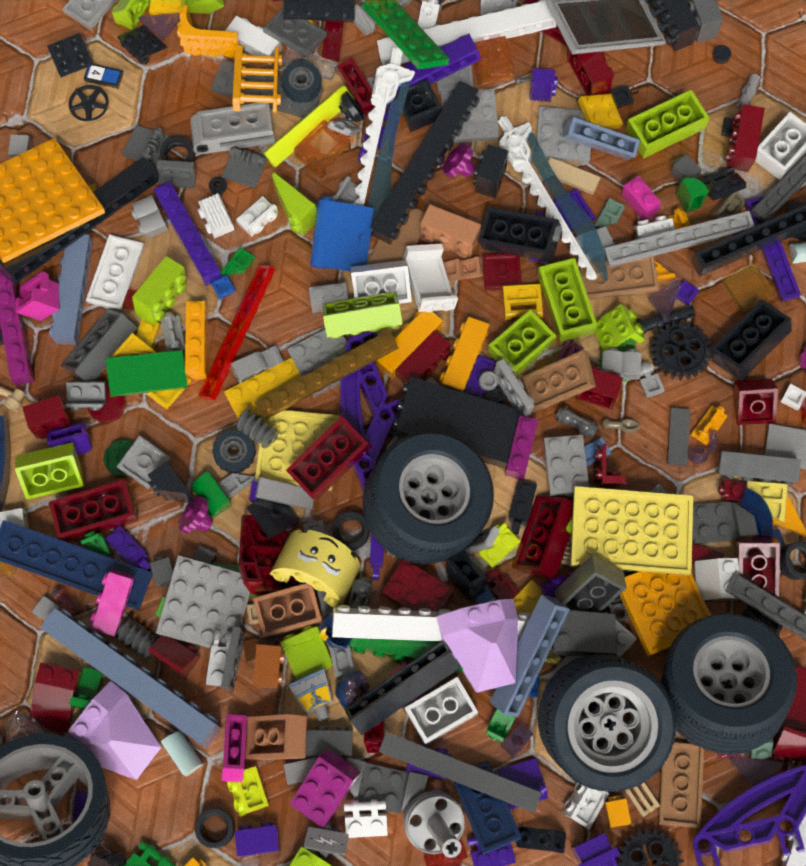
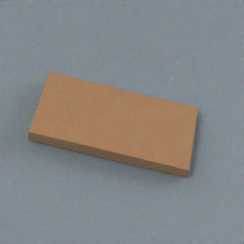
(409, 236)
(623, 280)
(559, 380)
(682, 787)

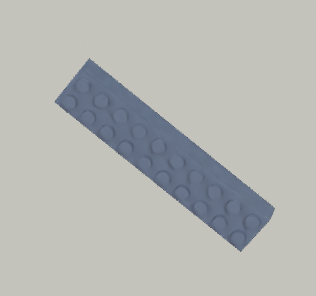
(136, 681)

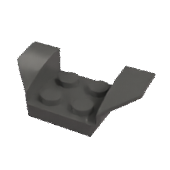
(721, 523)
(386, 785)

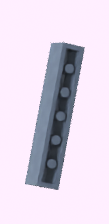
(72, 291)
(531, 654)

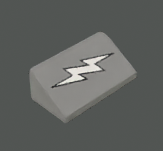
(326, 841)

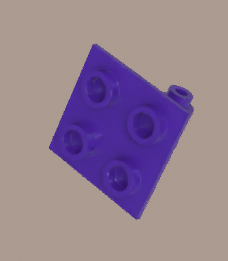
(526, 774)

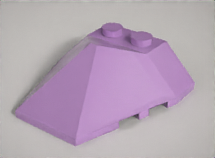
(483, 642)
(116, 733)

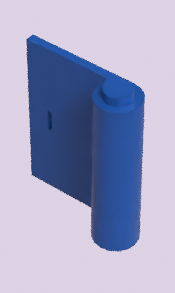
(338, 234)

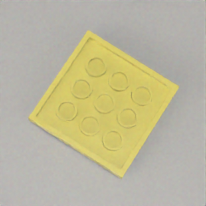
(295, 436)

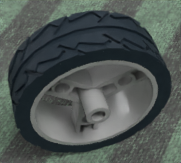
(66, 762)

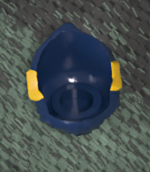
(326, 634)

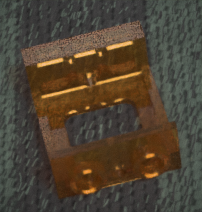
(312, 157)

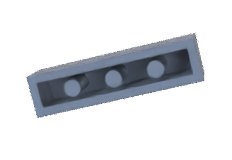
(600, 138)

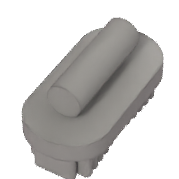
(364, 20)

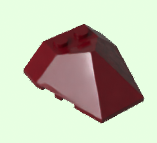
(258, 557)

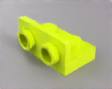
(502, 546)
(249, 793)

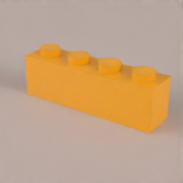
(409, 339)
(196, 340)
(465, 354)

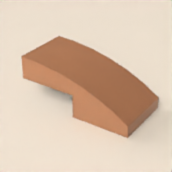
(463, 269)

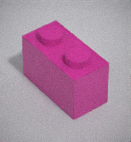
(641, 198)

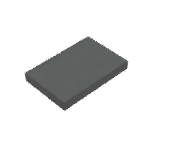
(295, 33)
(233, 660)

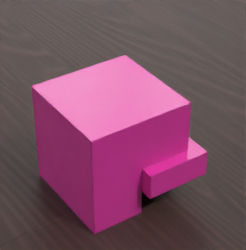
(38, 297)

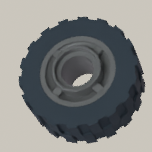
(301, 91)
(229, 440)

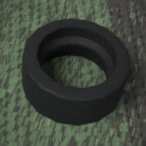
(176, 141)
(351, 516)
(785, 564)
(199, 828)

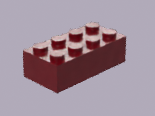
(329, 458)
(93, 511)

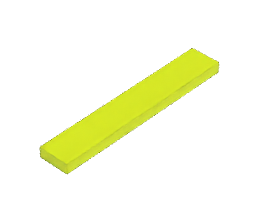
(324, 111)

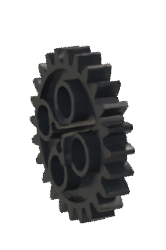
(688, 336)
(666, 856)

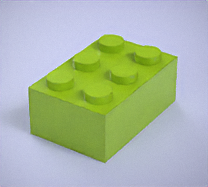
(160, 291)
(522, 342)
(49, 471)

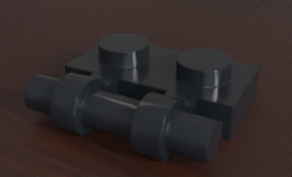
(725, 186)

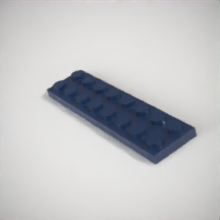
(66, 562)

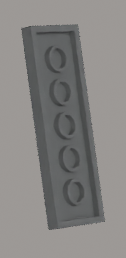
(224, 86)

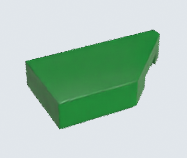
(238, 263)

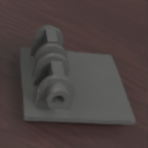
(145, 144)
(244, 167)

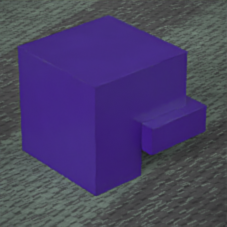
(596, 852)

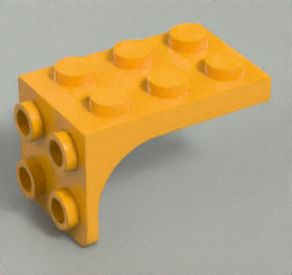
(205, 41)

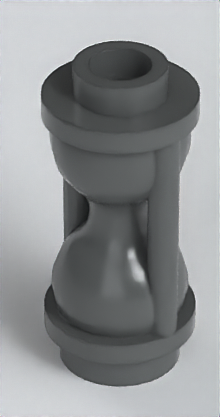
(584, 425)
(361, 589)

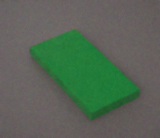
(146, 373)

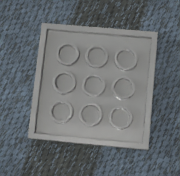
(202, 601)

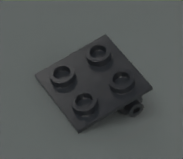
(141, 43)
(70, 55)

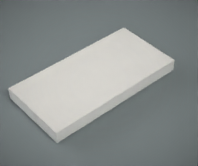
(115, 272)

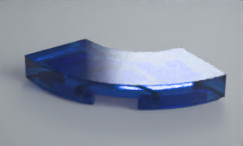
(759, 508)

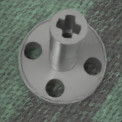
(434, 823)

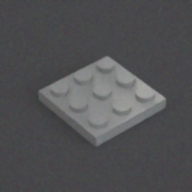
(483, 119)
(549, 135)
(316, 352)

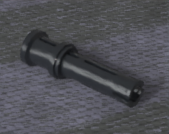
(657, 321)

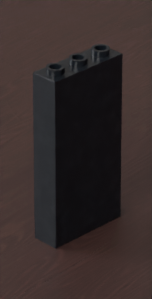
(476, 421)

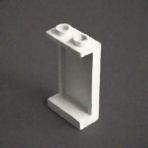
(429, 278)

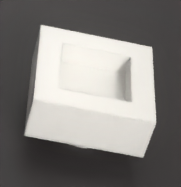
(793, 397)

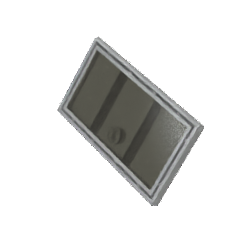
(605, 24)

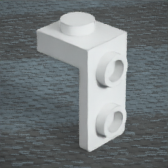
(429, 14)

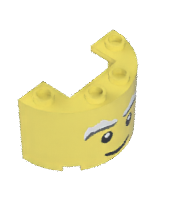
(319, 562)

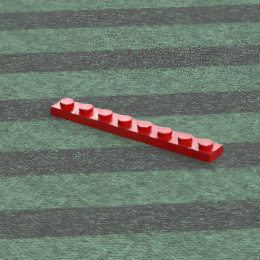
(236, 332)

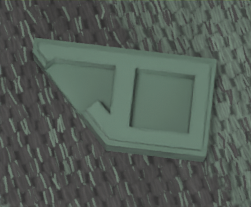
(610, 214)

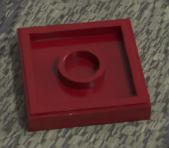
(501, 271)

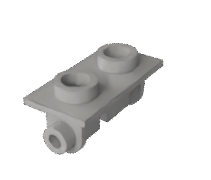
(173, 332)

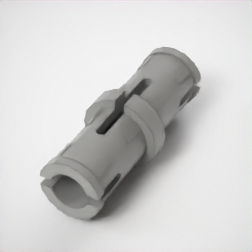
(749, 90)

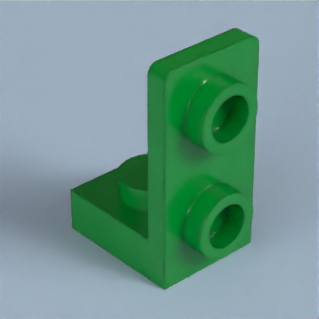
(87, 689)

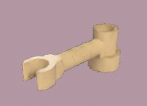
(13, 398)

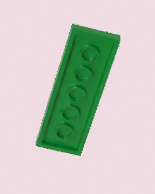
(406, 33)

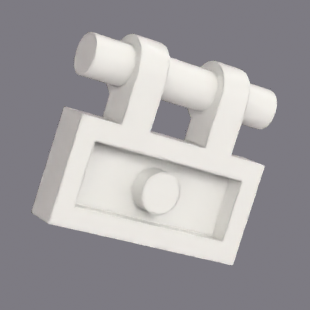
(365, 824)

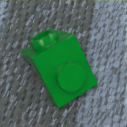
(96, 543)
(499, 726)

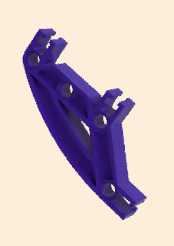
(375, 397)
(727, 824)

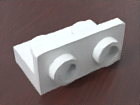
(257, 216)
(659, 226)
(584, 805)

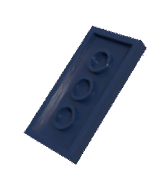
(488, 816)

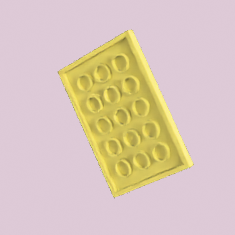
(633, 530)

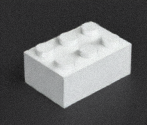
(783, 146)
(382, 278)
(441, 711)

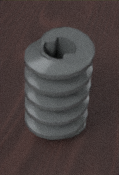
(256, 429)
(135, 638)

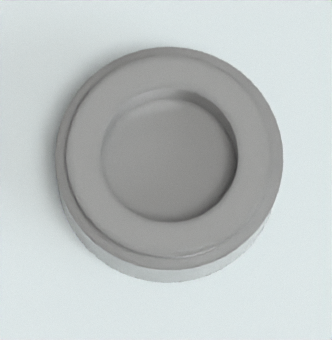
(488, 381)

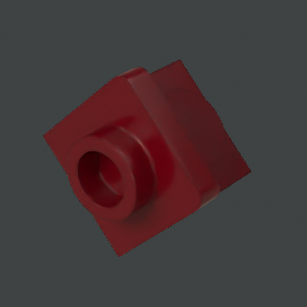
(731, 490)
(374, 738)

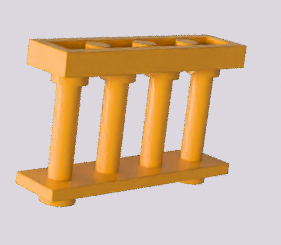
(241, 71)

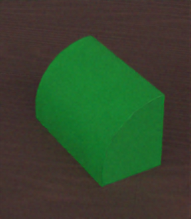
(691, 194)
(207, 488)

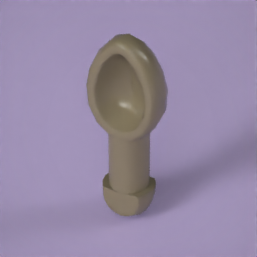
(625, 425)

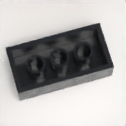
(675, 21)
(520, 234)
(751, 340)

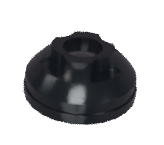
(350, 108)

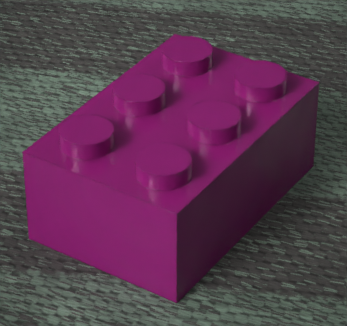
(325, 787)

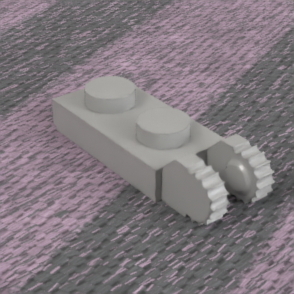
(217, 659)

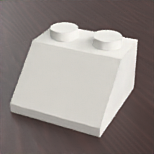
(714, 577)

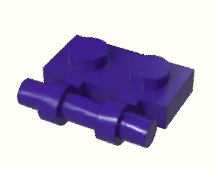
(499, 857)

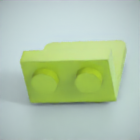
(618, 327)
(306, 652)

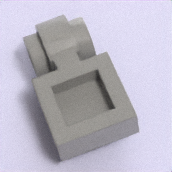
(650, 384)

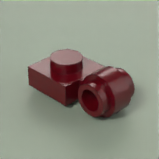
(503, 589)

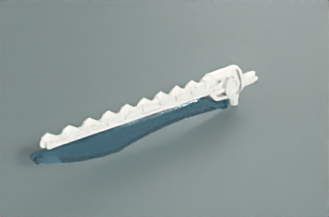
(384, 91)
(519, 157)

